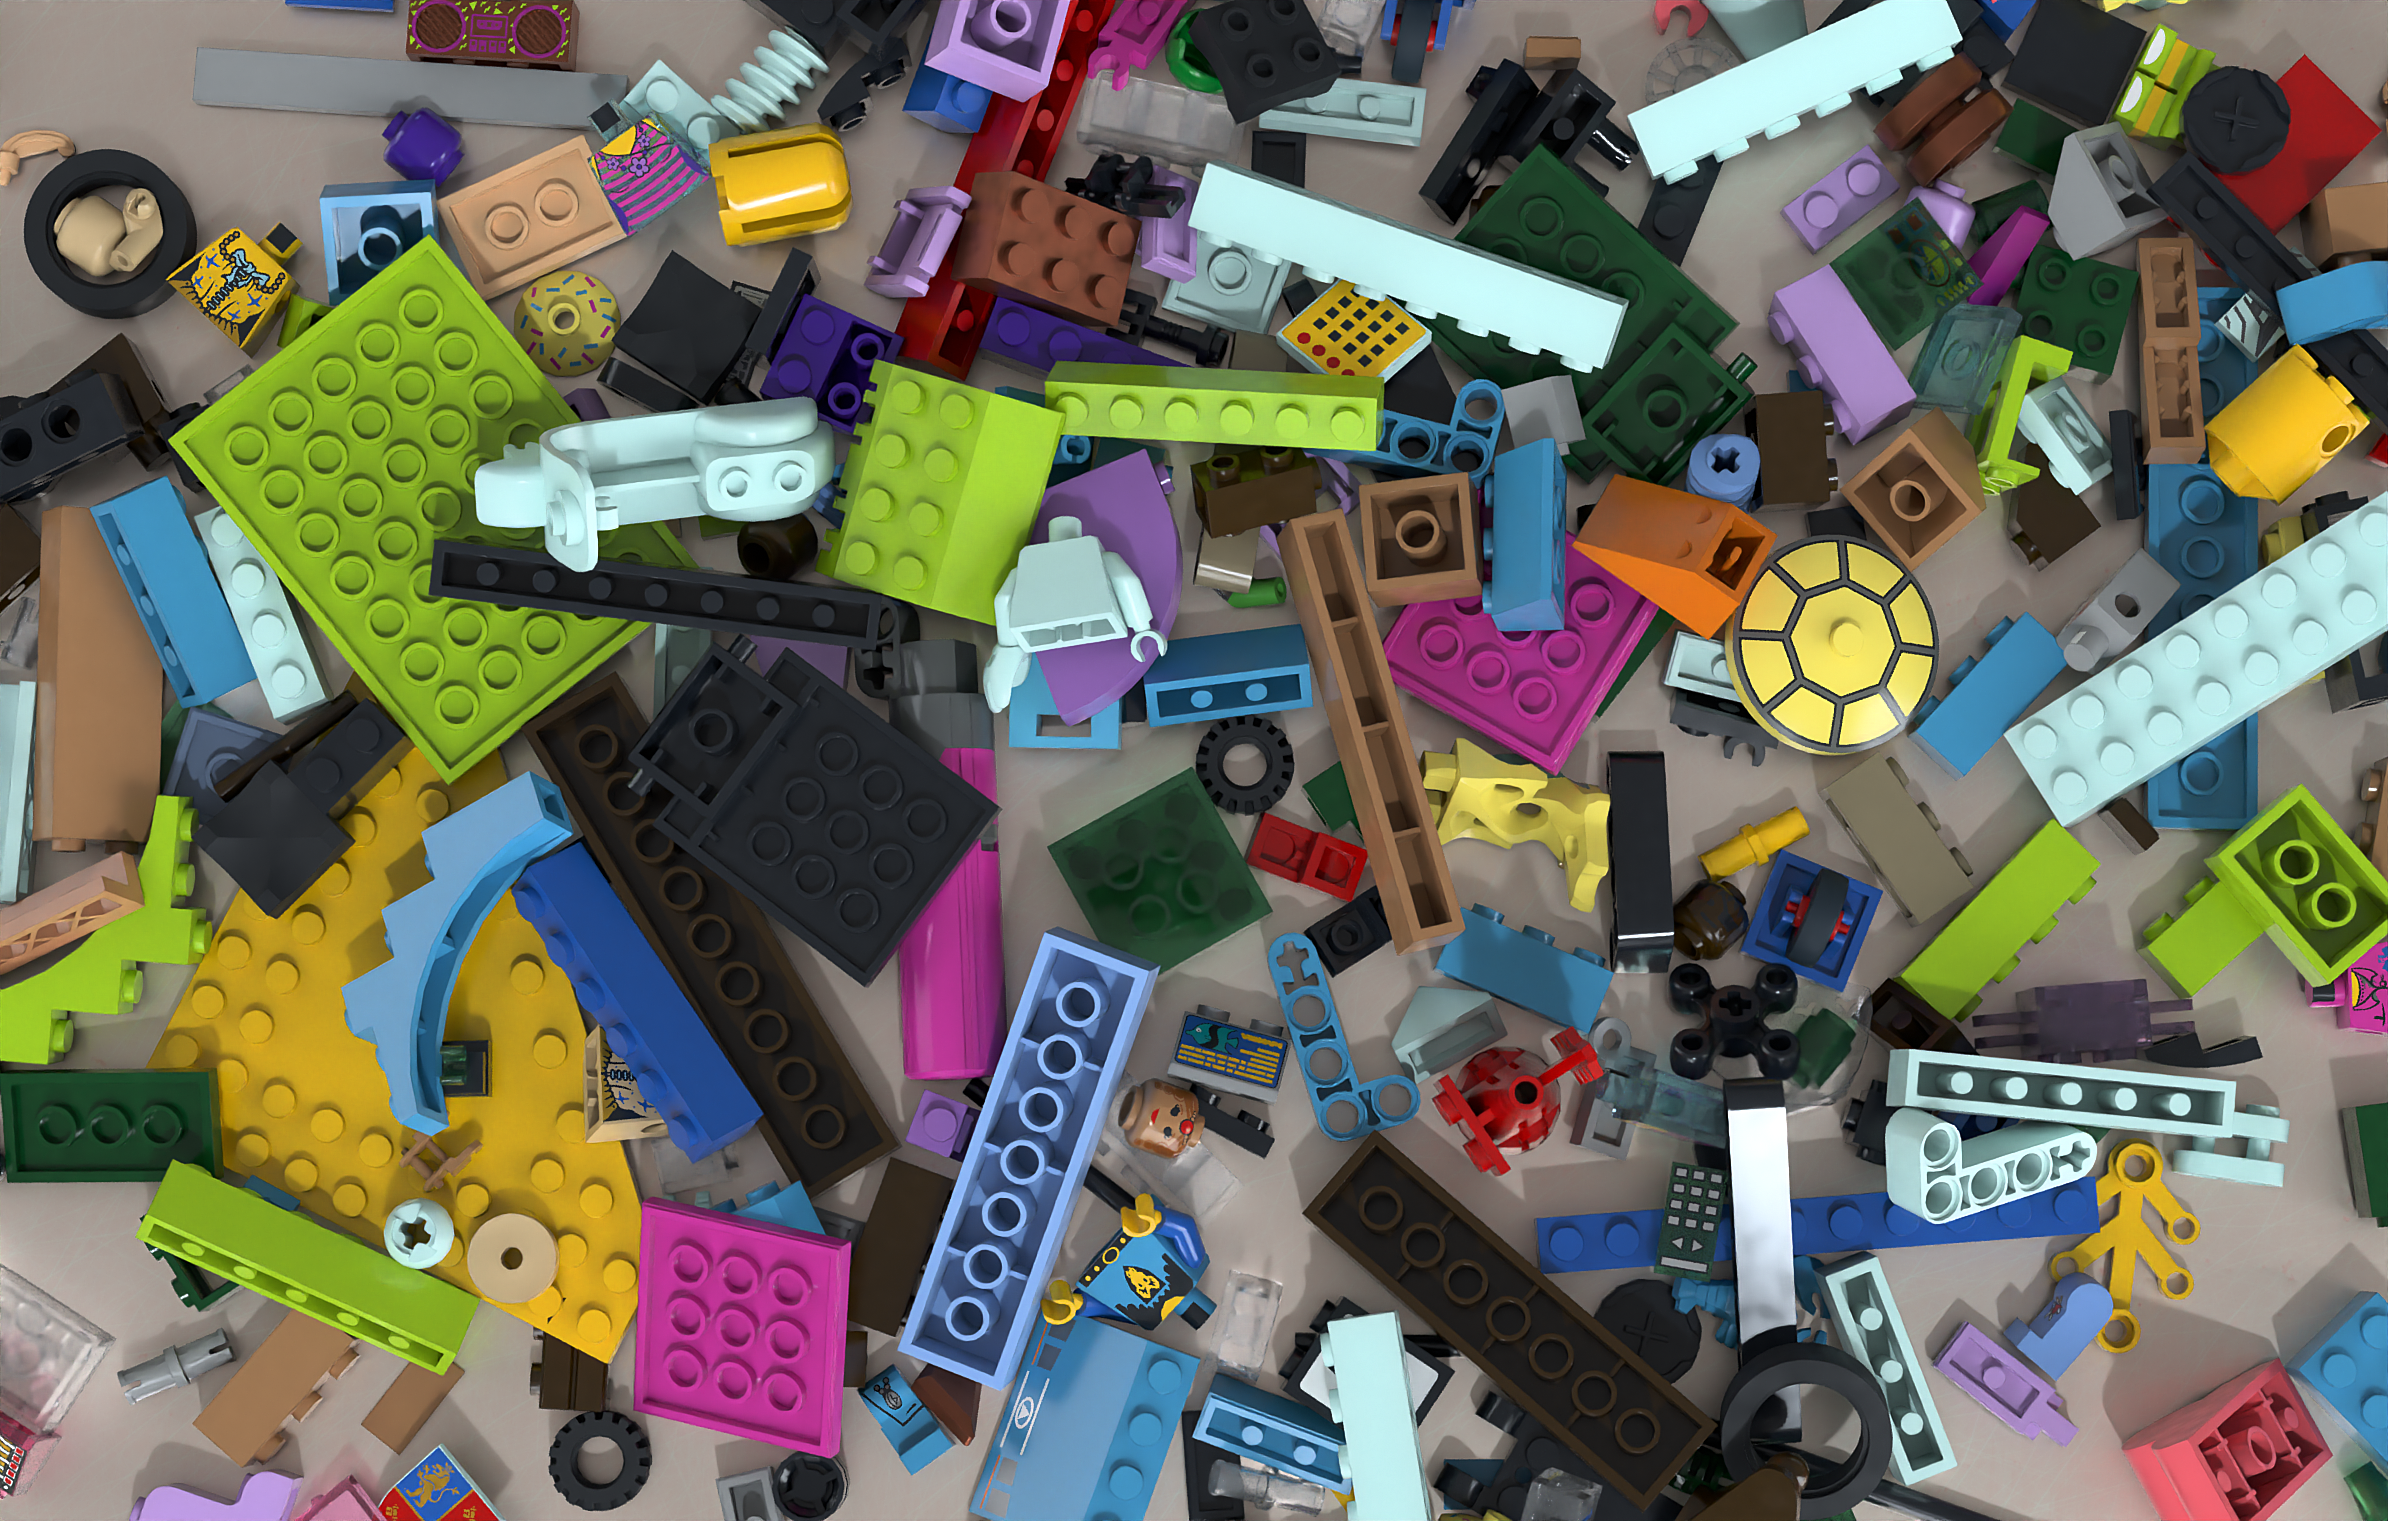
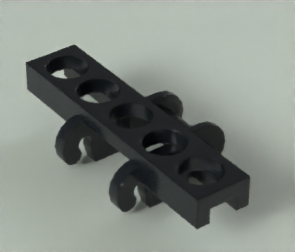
(1135, 196)

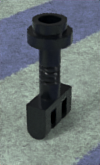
(1208, 345)

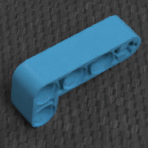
(2336, 302)
(1442, 440)
(1330, 1036)

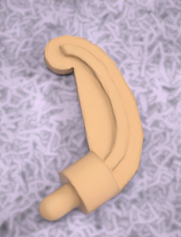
(30, 144)

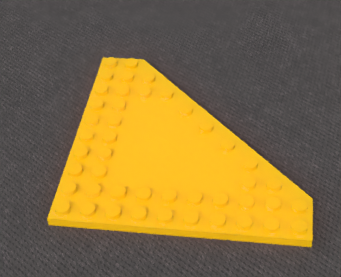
(313, 1104)

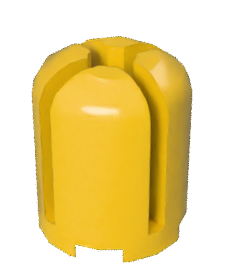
(781, 184)

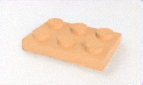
(530, 219)

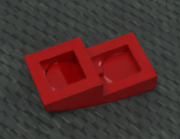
(1305, 857)

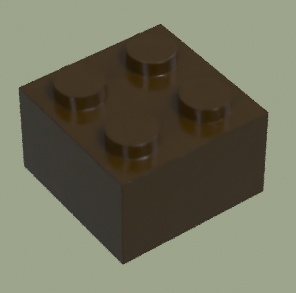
(1792, 450)

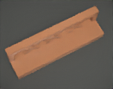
(69, 910)

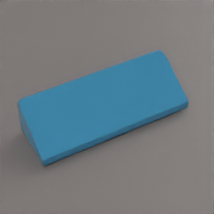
(1272, 1432)

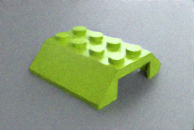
(940, 492)

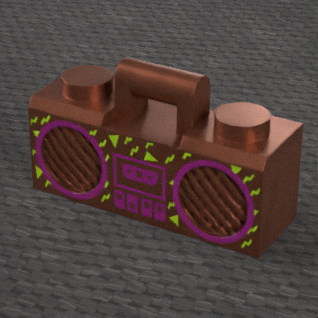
(494, 33)

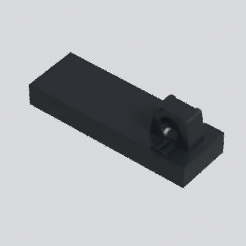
(1500, 102)

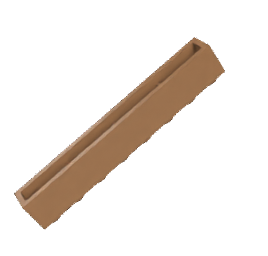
(1370, 732)

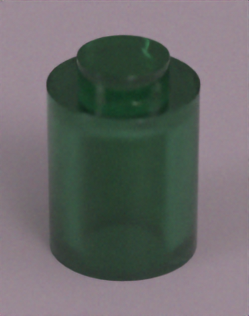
(1997, 208)

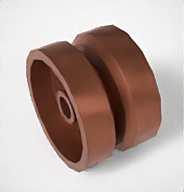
(1949, 126)

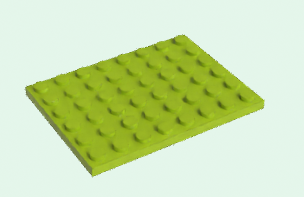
(367, 452)

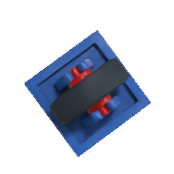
(1416, 33)
(1811, 921)

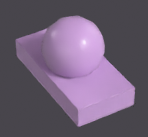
(1166, 243)

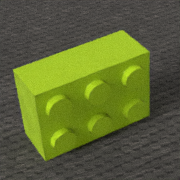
(2305, 885)

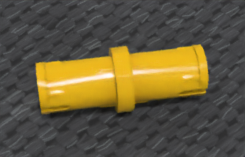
(1754, 844)

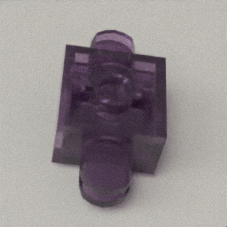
(2084, 1018)

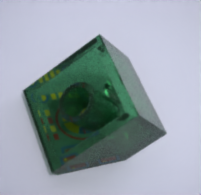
(1906, 273)

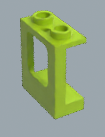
(2026, 366)

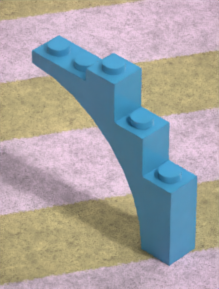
(430, 931)

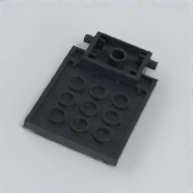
(808, 803)

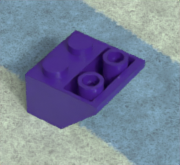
(830, 360)

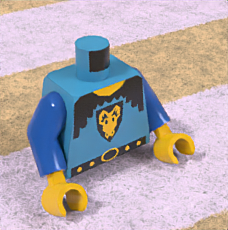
(1140, 1272)

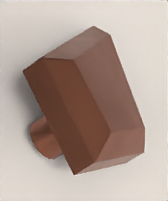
(951, 1399)

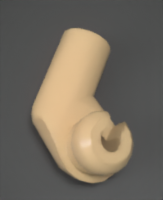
(142, 229)

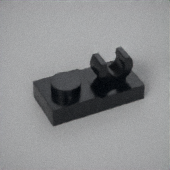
(1707, 714)

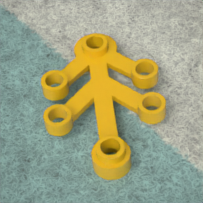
(2130, 1234)

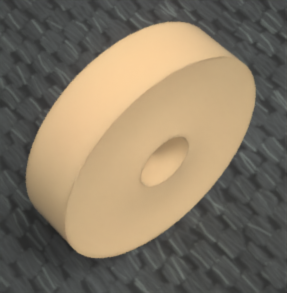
(488, 1252)

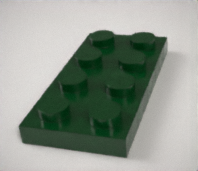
(109, 1123)

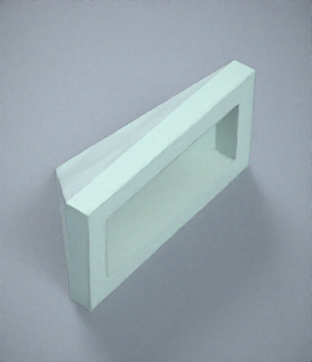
(1444, 1029)

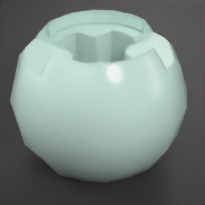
(399, 1241)

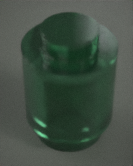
(1824, 1046)

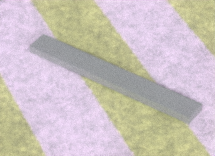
(390, 86)

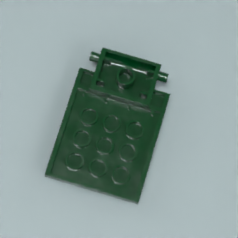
(1662, 377)

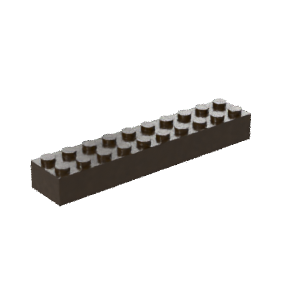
(714, 947)

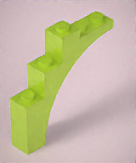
(103, 969)

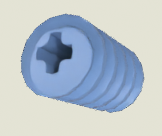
(1724, 469)

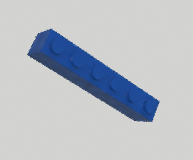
(636, 1002)

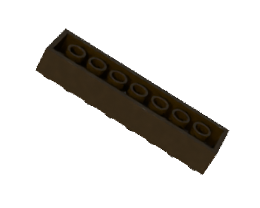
(1509, 1321)

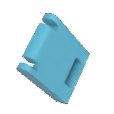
(1034, 699)

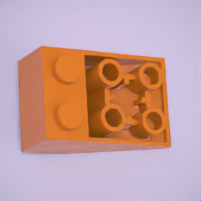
(1676, 549)

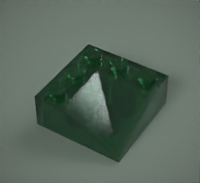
(1161, 875)

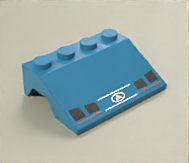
(1085, 1426)

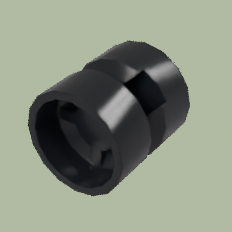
(810, 1486)

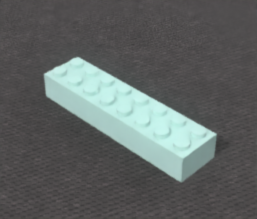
(2211, 669)

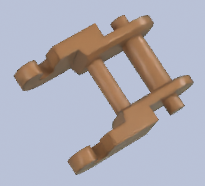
(449, 1165)

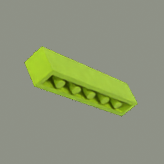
(1217, 405)
(307, 1267)

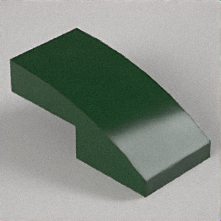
(2033, 139)

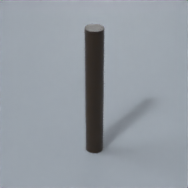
(288, 744)

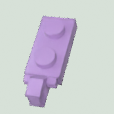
(2003, 1385)

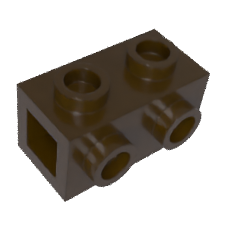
(1254, 489)

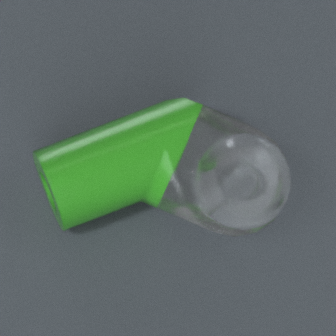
(1261, 593)

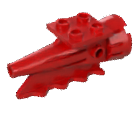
(1486, 1103)

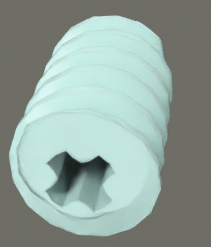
(770, 82)

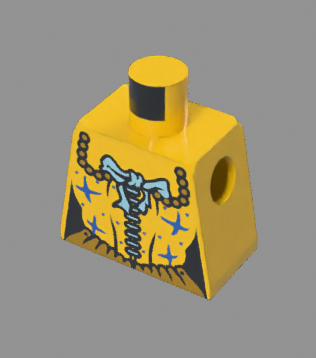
(241, 284)

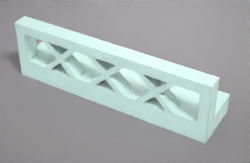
(17, 790)

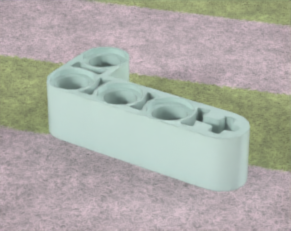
(1950, 1179)

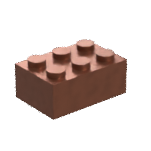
(1046, 249)

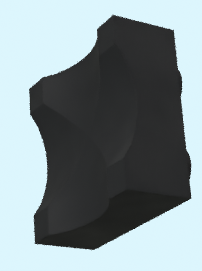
(1264, 54)
(688, 328)
(273, 840)

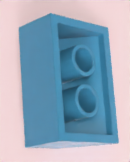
(1527, 539)

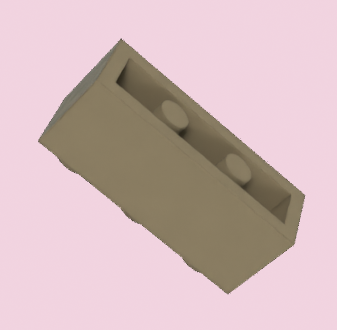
(1898, 838)

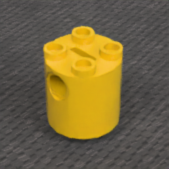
(2282, 429)

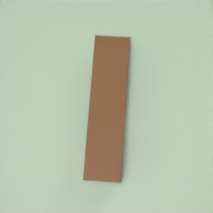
(2169, 352)

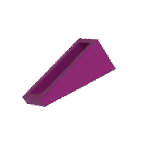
(2005, 253)

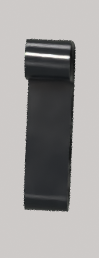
(1639, 863)

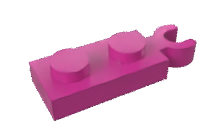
(1135, 36)

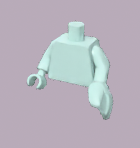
(1063, 598)

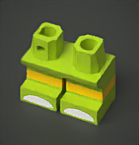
(2158, 88)

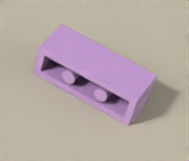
(1840, 354)

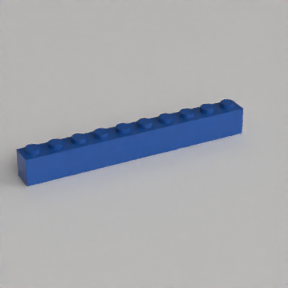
(1818, 1227)

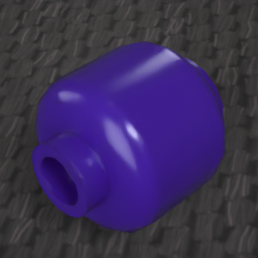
(422, 146)

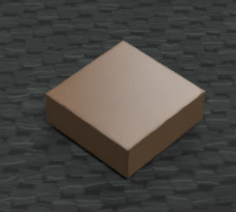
(1551, 53)

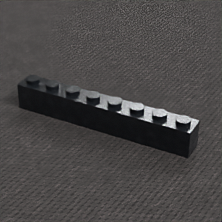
(657, 593)

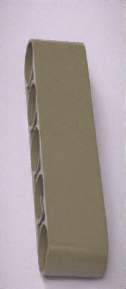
(1230, 561)

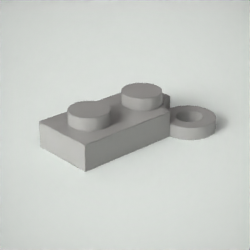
(1594, 1125)

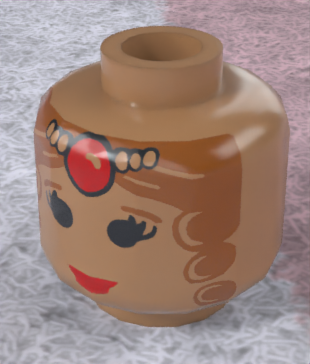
(1161, 1118)

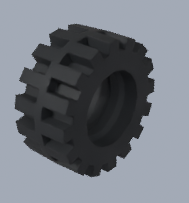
(565, 1466)

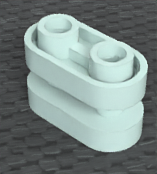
(2260, 1127)

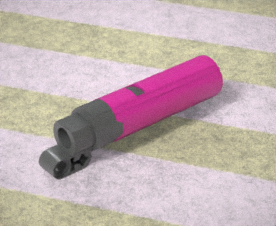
(956, 950)

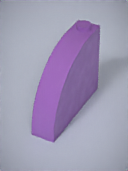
(1130, 516)

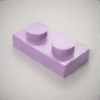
(1840, 199)

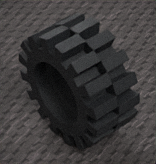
(1269, 741)

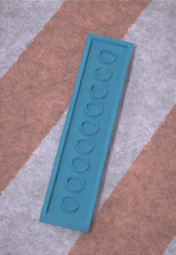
(2209, 546)

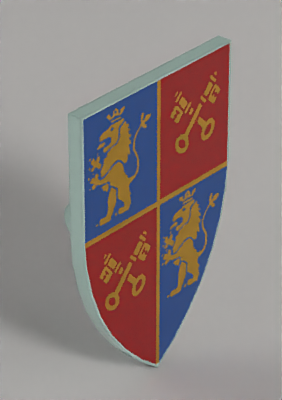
(438, 1492)

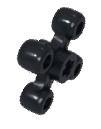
(1734, 1021)

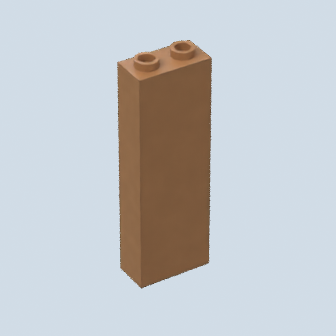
(92, 697)

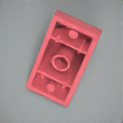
(2230, 1452)

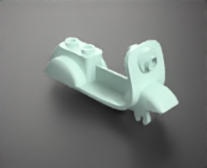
(634, 469)

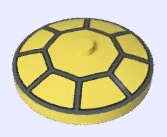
(1833, 645)

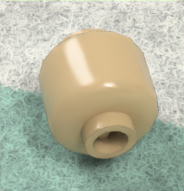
(89, 233)

